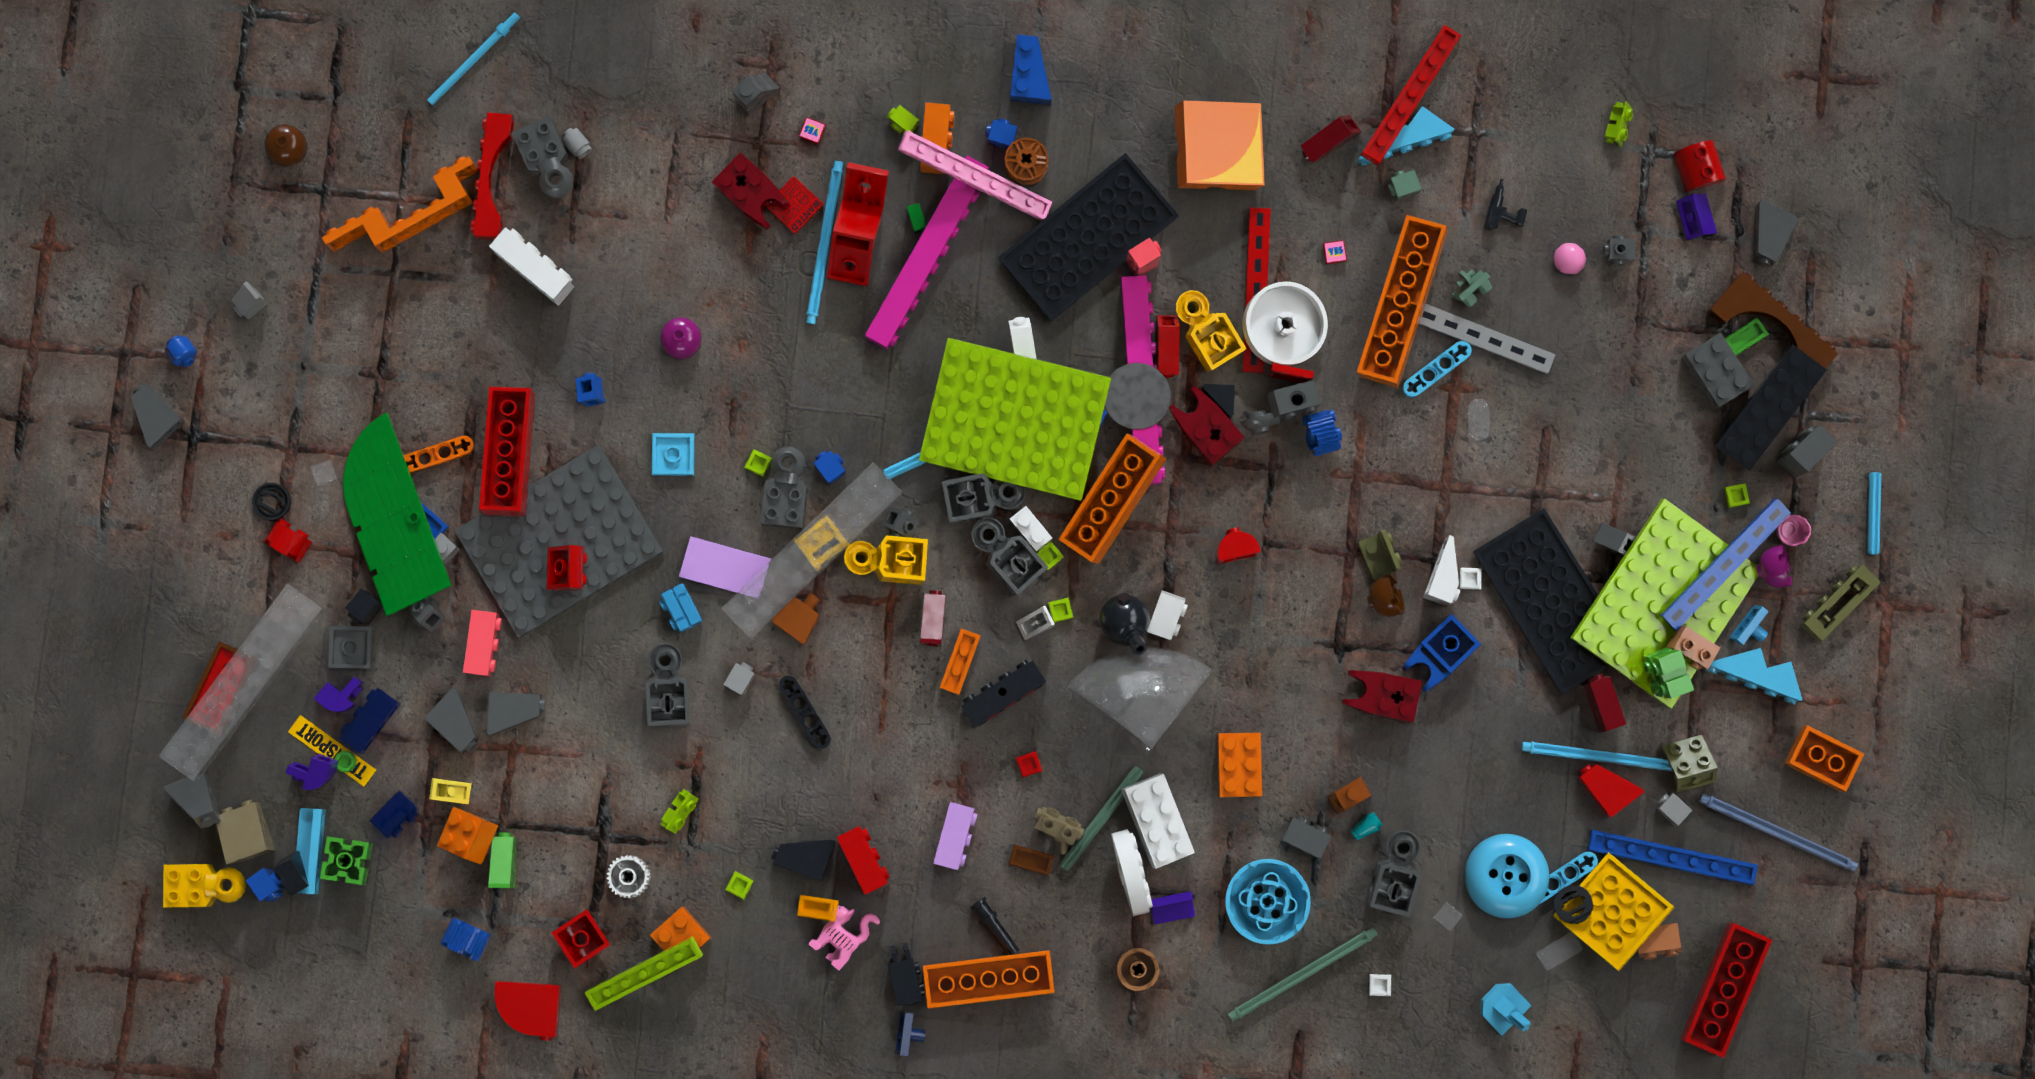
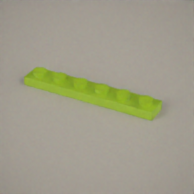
(644, 973)

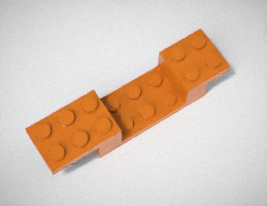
(385, 236)

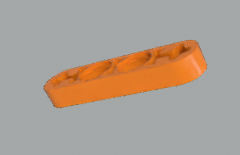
(434, 450)

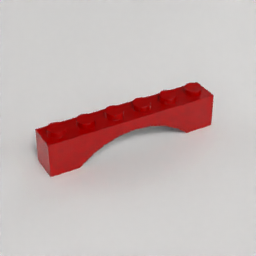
(497, 135)

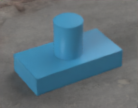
(1750, 626)

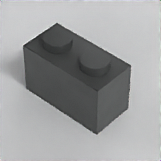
(1305, 837)

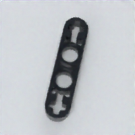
(808, 710)

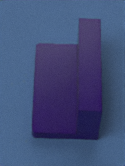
(1696, 216)
(1172, 907)

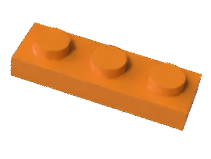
(960, 661)

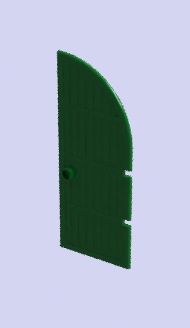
(392, 520)

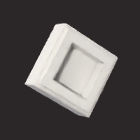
(1470, 578)
(1379, 985)

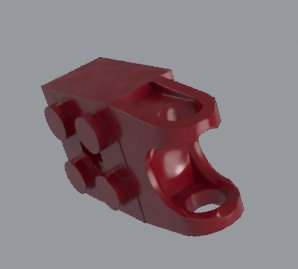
(754, 195)
(1204, 420)
(1378, 692)

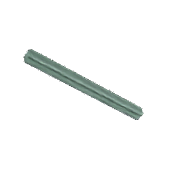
(1100, 819)

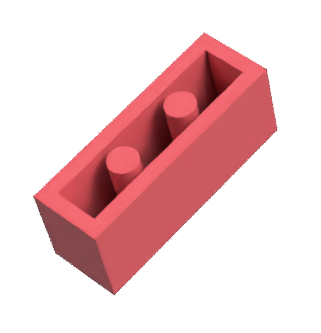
(1144, 257)
(482, 643)

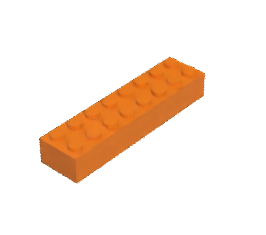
(1402, 301)

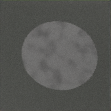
(1137, 396)

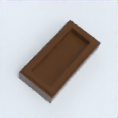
(1031, 860)

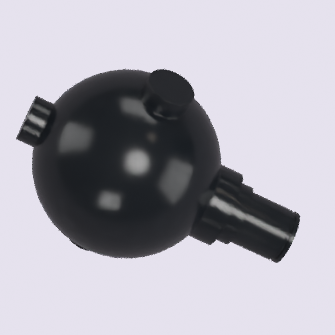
(1125, 621)

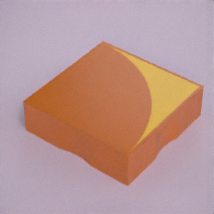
(1219, 145)

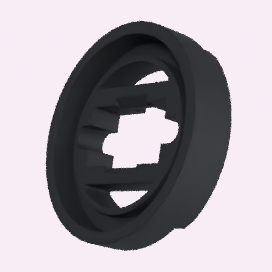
(263, 490)
(1566, 916)

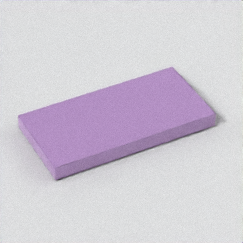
(720, 565)

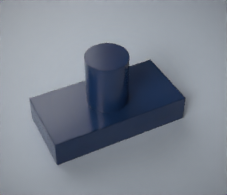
(907, 1034)

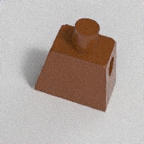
(798, 618)
(1349, 795)

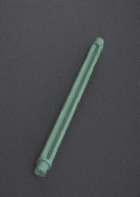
(1302, 974)

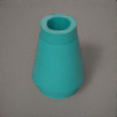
(1367, 825)

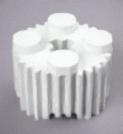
(629, 864)

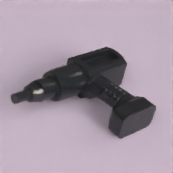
(1496, 211)

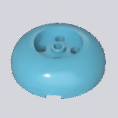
(1487, 891)
(1293, 905)

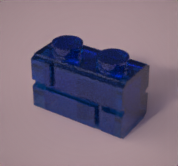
(395, 814)

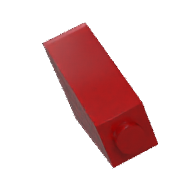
(1168, 345)
(1608, 789)

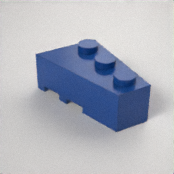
(1029, 73)

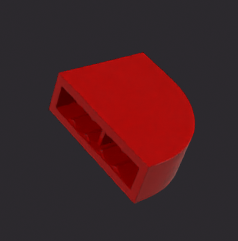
(529, 1007)

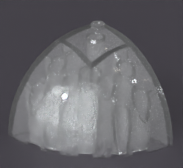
(1140, 691)

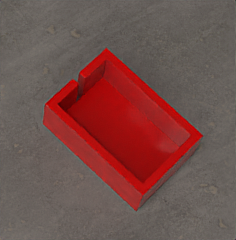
(863, 859)

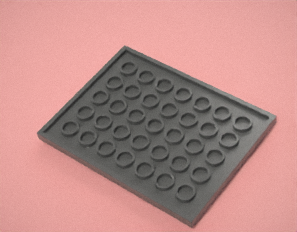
(570, 506)

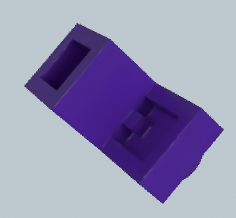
(338, 701)
(316, 775)

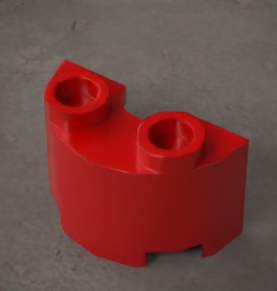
(287, 541)

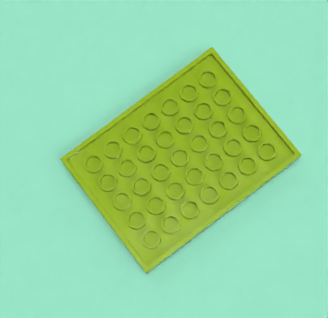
(1015, 418)
(1654, 571)

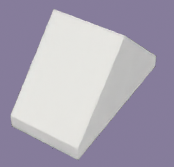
(1035, 623)

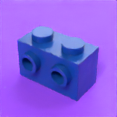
(266, 885)

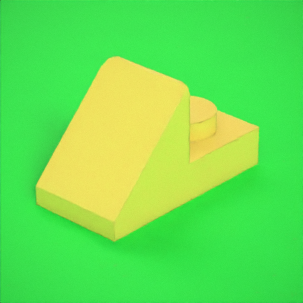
(450, 791)

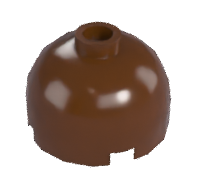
(286, 145)
(1386, 597)

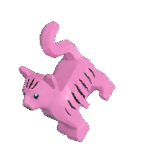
(841, 938)

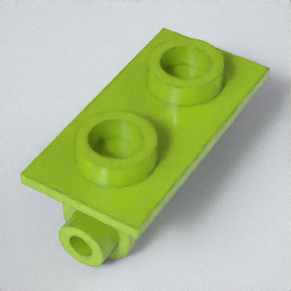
(1621, 115)
(675, 819)

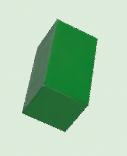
(916, 217)

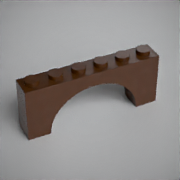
(1747, 297)

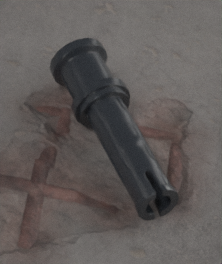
(988, 918)

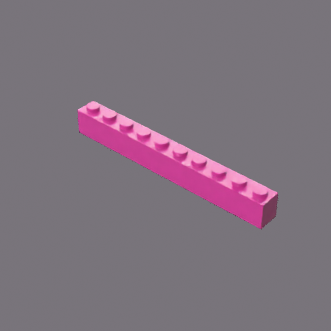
(922, 262)
(1139, 346)

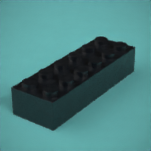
(1770, 407)

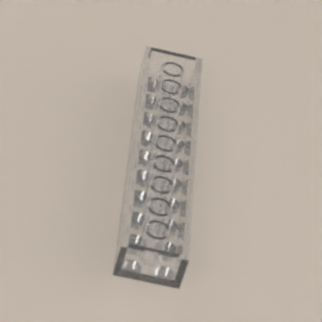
(812, 550)
(241, 683)

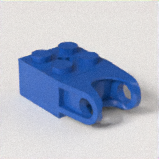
(1437, 657)

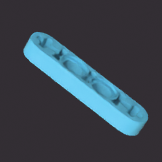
(1435, 367)
(1563, 881)

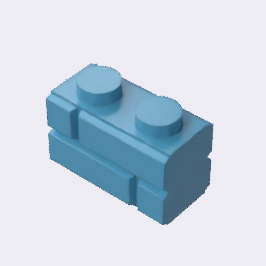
(681, 608)

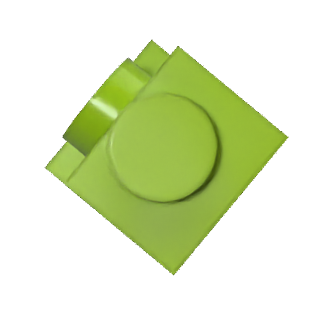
(902, 120)

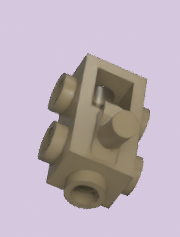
(1063, 829)

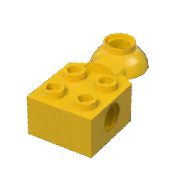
(1209, 335)
(893, 561)
(200, 885)

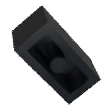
(363, 607)

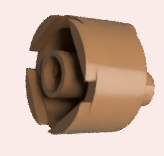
(1142, 980)

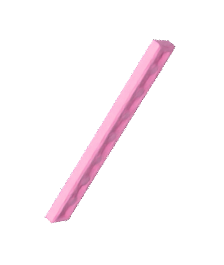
(974, 175)

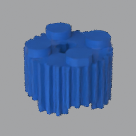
(1321, 432)
(465, 939)

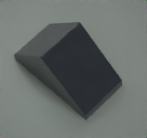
(1221, 395)
(292, 873)

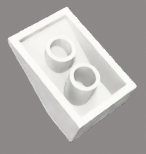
(1444, 578)

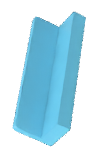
(310, 845)

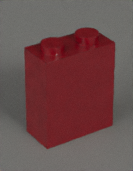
(1604, 703)

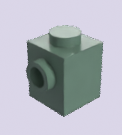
(1403, 185)

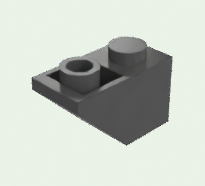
(1613, 539)

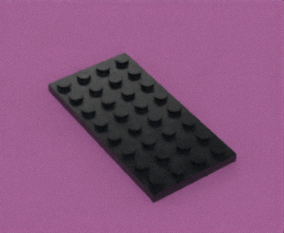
(1087, 237)
(1544, 595)

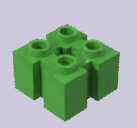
(1667, 673)
(336, 869)

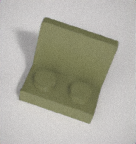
(1380, 555)
(1690, 763)

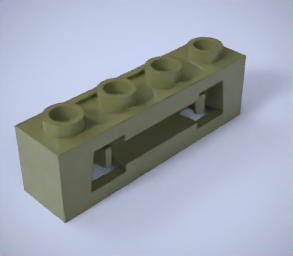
(1863, 578)

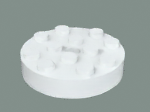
(1306, 324)
(1131, 872)

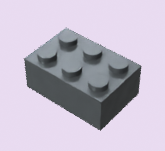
(1717, 371)
(1806, 450)

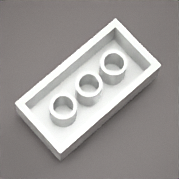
(530, 265)
(1157, 821)

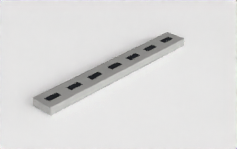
(1487, 339)

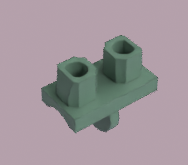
(1469, 283)

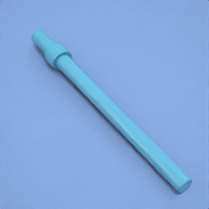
(502, 30)

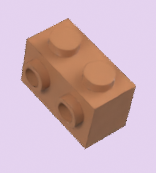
(1694, 647)
(1662, 941)

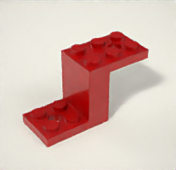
(857, 224)

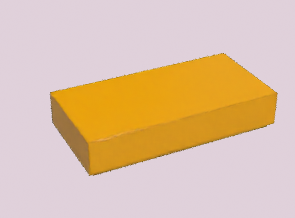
(817, 908)

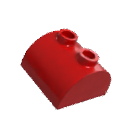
(1699, 166)
(1236, 546)
(566, 567)
(581, 939)

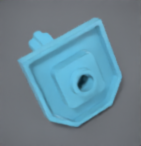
(1505, 1007)

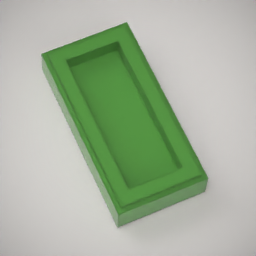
(1746, 336)

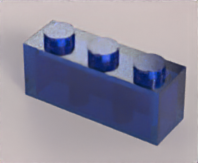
(369, 720)

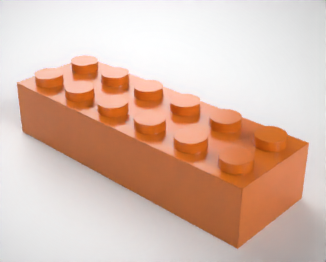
(1112, 498)
(988, 979)

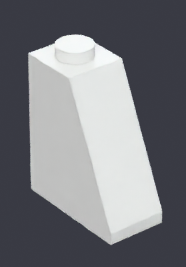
(1022, 337)

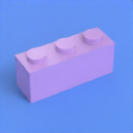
(955, 836)

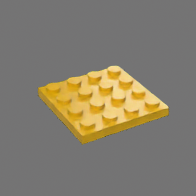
(1622, 912)

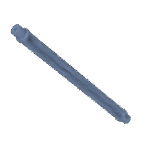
(1778, 832)

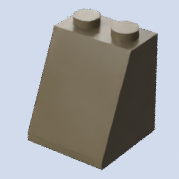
(244, 833)

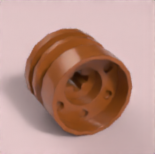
(1026, 174)

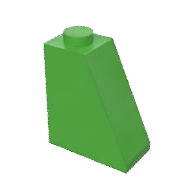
(503, 862)

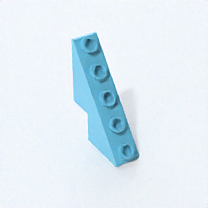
(1421, 131)
(1752, 670)

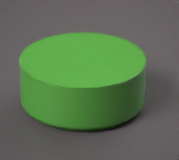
(347, 761)

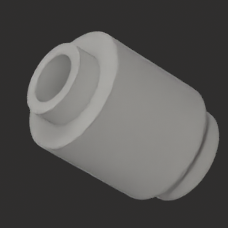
(576, 143)

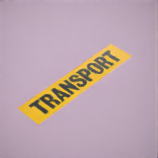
(327, 746)

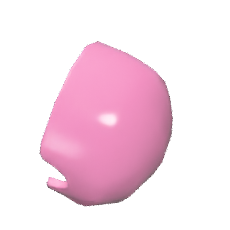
(1569, 258)
(1794, 530)

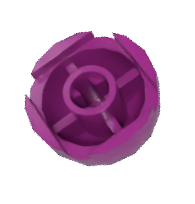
(680, 338)
(1775, 567)

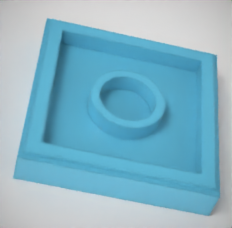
(673, 454)

